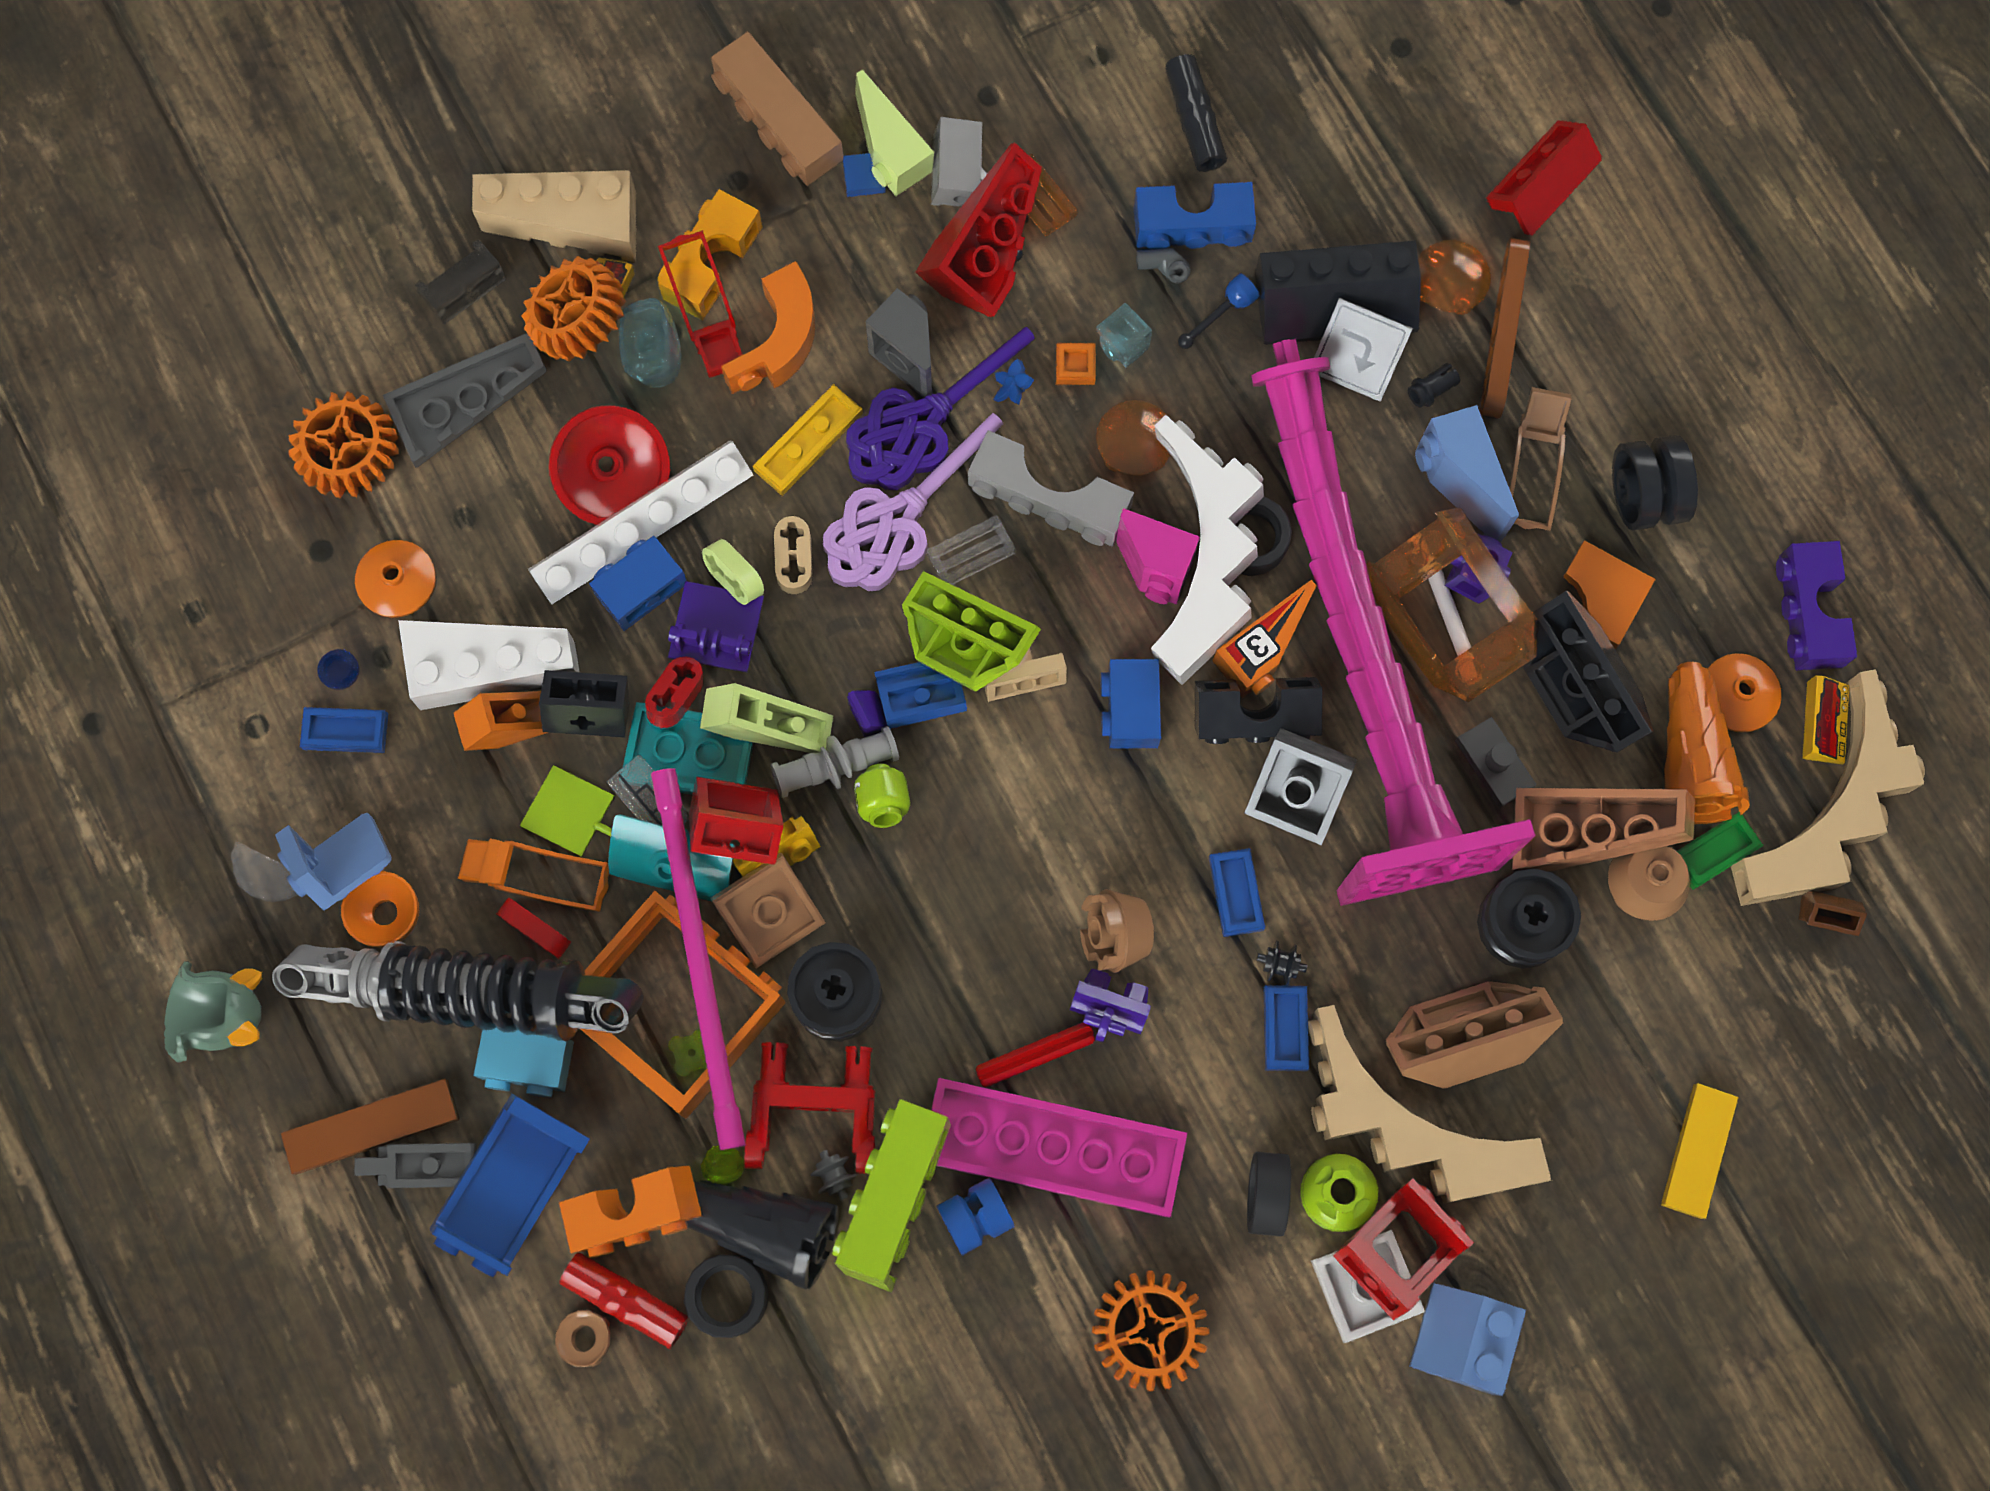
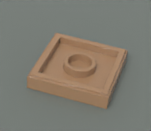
(768, 910)

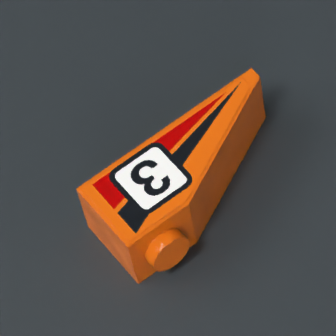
(1258, 649)

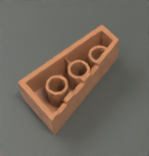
(1599, 824)

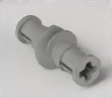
(834, 761)

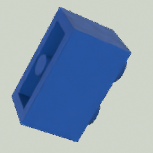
(638, 582)
(1132, 703)

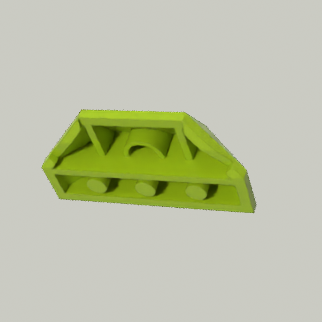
(964, 633)

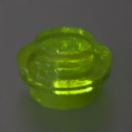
(722, 1165)

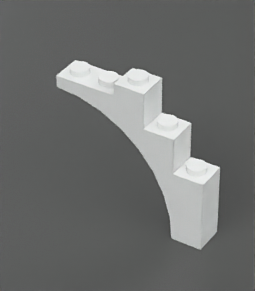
(1212, 608)

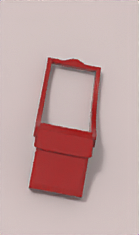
(716, 342)

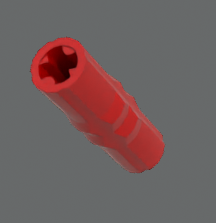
(624, 1300)

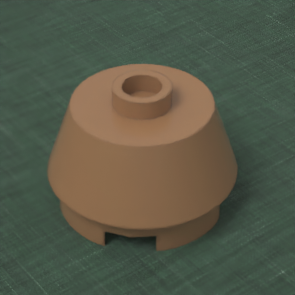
(1649, 883)
(1117, 930)

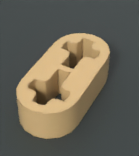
(784, 555)

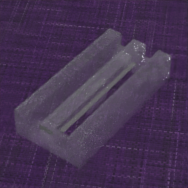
(965, 537)

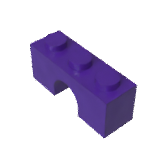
(1814, 637)

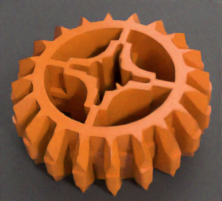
(573, 308)
(341, 415)
(1185, 1319)

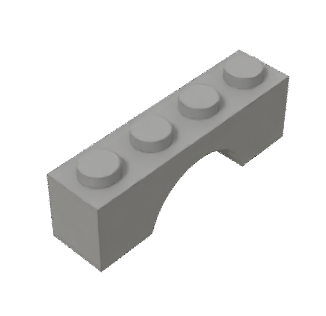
(1092, 511)

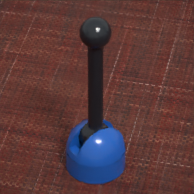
(1238, 293)

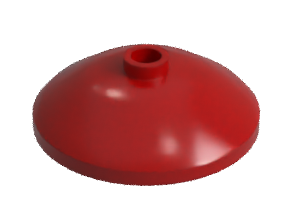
(613, 431)

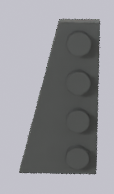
(453, 400)

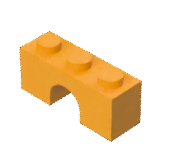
(727, 227)

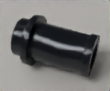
(1425, 390)

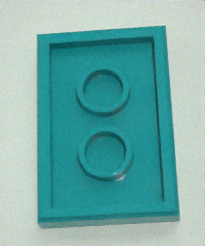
(688, 750)

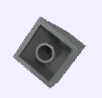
(901, 340)

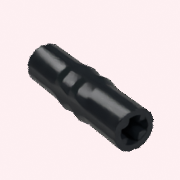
(1196, 113)

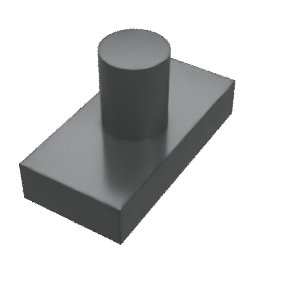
(1495, 761)

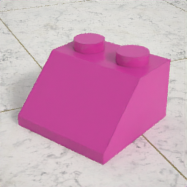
(1156, 555)

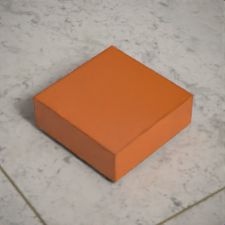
(1075, 363)

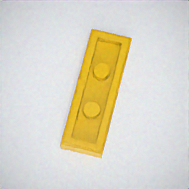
(807, 440)
(1699, 1151)

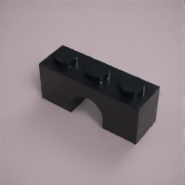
(1293, 708)

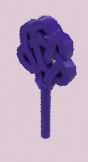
(883, 425)

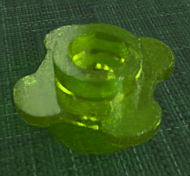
(680, 1048)

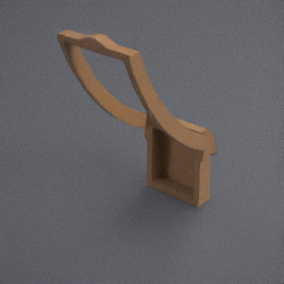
(1543, 422)

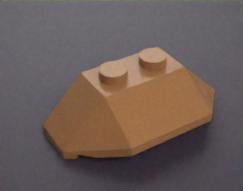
(1472, 1032)

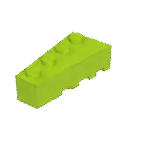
(891, 1194)

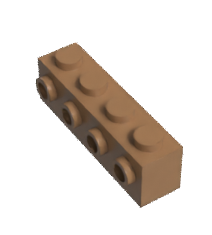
(776, 109)

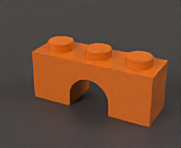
(661, 1202)

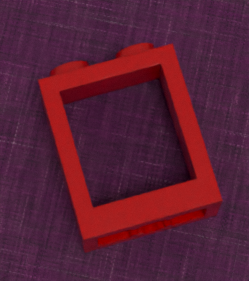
(754, 824)

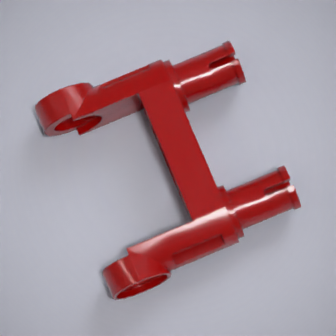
(774, 1093)

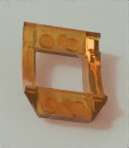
(1422, 558)

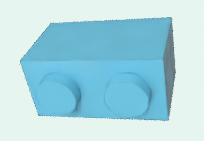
(523, 1060)

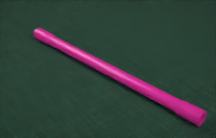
(726, 1111)

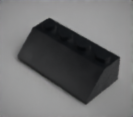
(1304, 287)

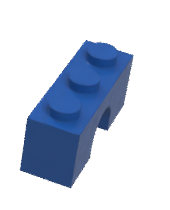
(1164, 223)

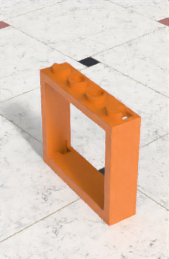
(732, 960)

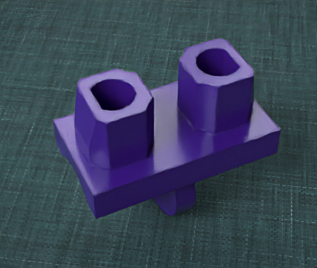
(1110, 1010)

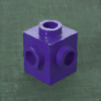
(1464, 580)

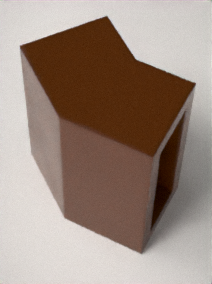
(1853, 909)

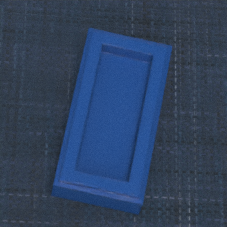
(344, 730)
(1236, 892)
(1286, 1028)

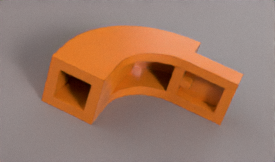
(789, 342)

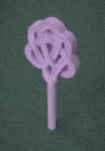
(858, 532)

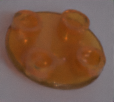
(1453, 276)
(1129, 438)

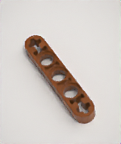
(1504, 328)

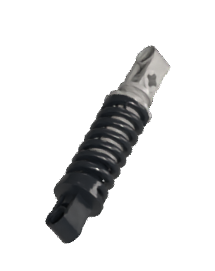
(462, 990)

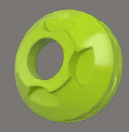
(1317, 1196)

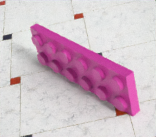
(1059, 1148)

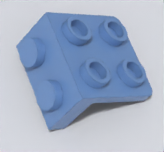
(336, 864)

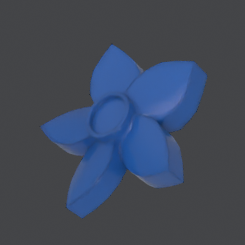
(1013, 382)

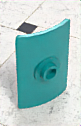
(641, 855)

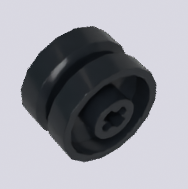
(1654, 482)
(1506, 914)
(830, 967)

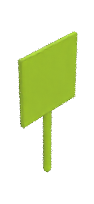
(568, 811)

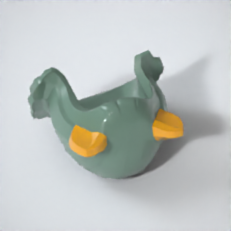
(211, 1011)

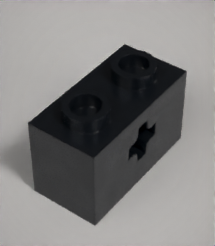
(584, 703)

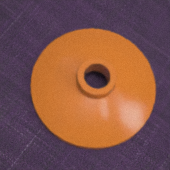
(404, 593)
(1744, 711)

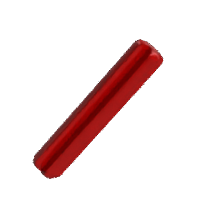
(1035, 1054)

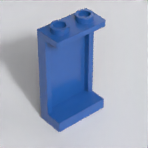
(506, 1186)

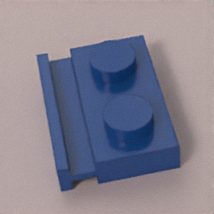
(917, 694)

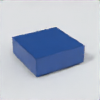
(859, 175)

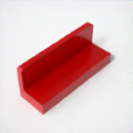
(1547, 175)

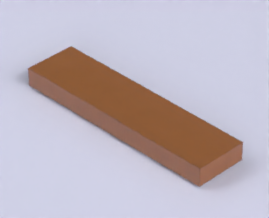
(369, 1126)

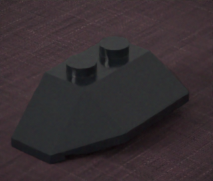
(1585, 678)

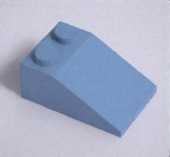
(1467, 471)

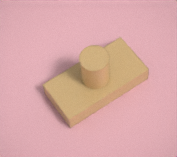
(1028, 677)

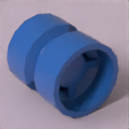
(975, 1216)

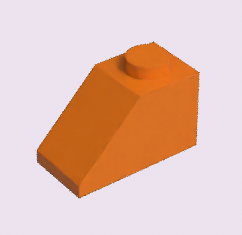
(499, 719)

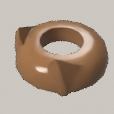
(566, 1338)

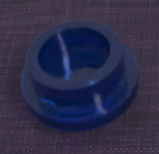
(338, 669)

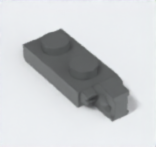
(417, 1164)

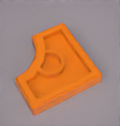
(1608, 589)

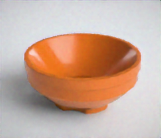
(361, 903)

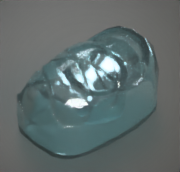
(649, 343)

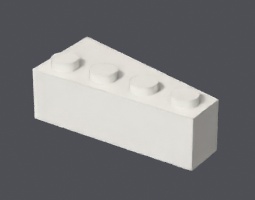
(462, 660)

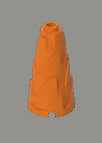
(1700, 747)

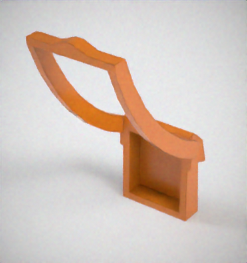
(489, 862)

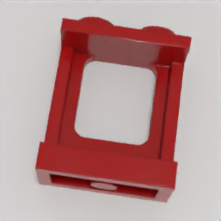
(1376, 1276)

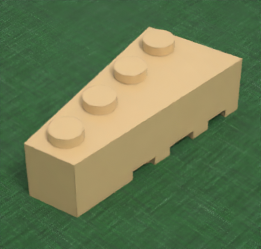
(562, 208)

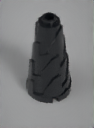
(773, 1230)

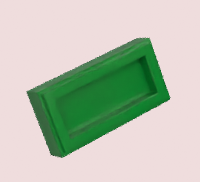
(1719, 849)

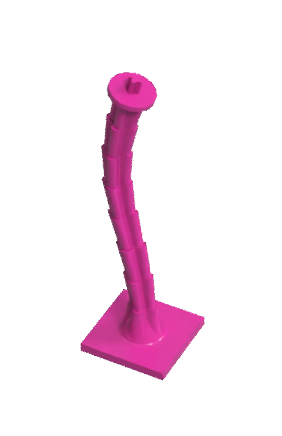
(1421, 825)

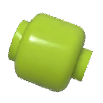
(882, 795)

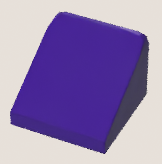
(867, 711)

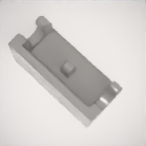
(956, 161)

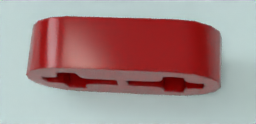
(667, 687)
(533, 928)

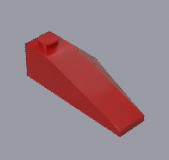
(980, 244)

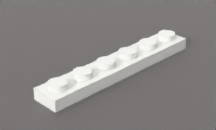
(641, 520)

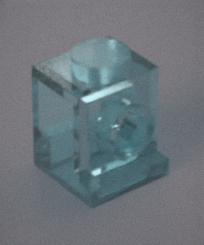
(1124, 336)

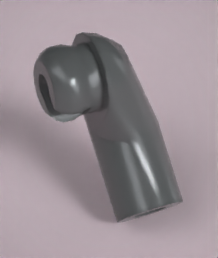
(1166, 261)

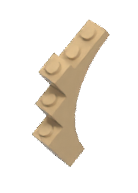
(1853, 814)
(1357, 1105)

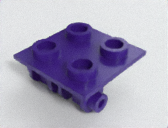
(714, 627)

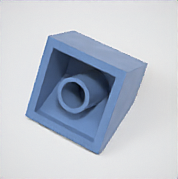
(1467, 1339)

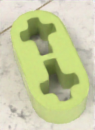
(733, 571)

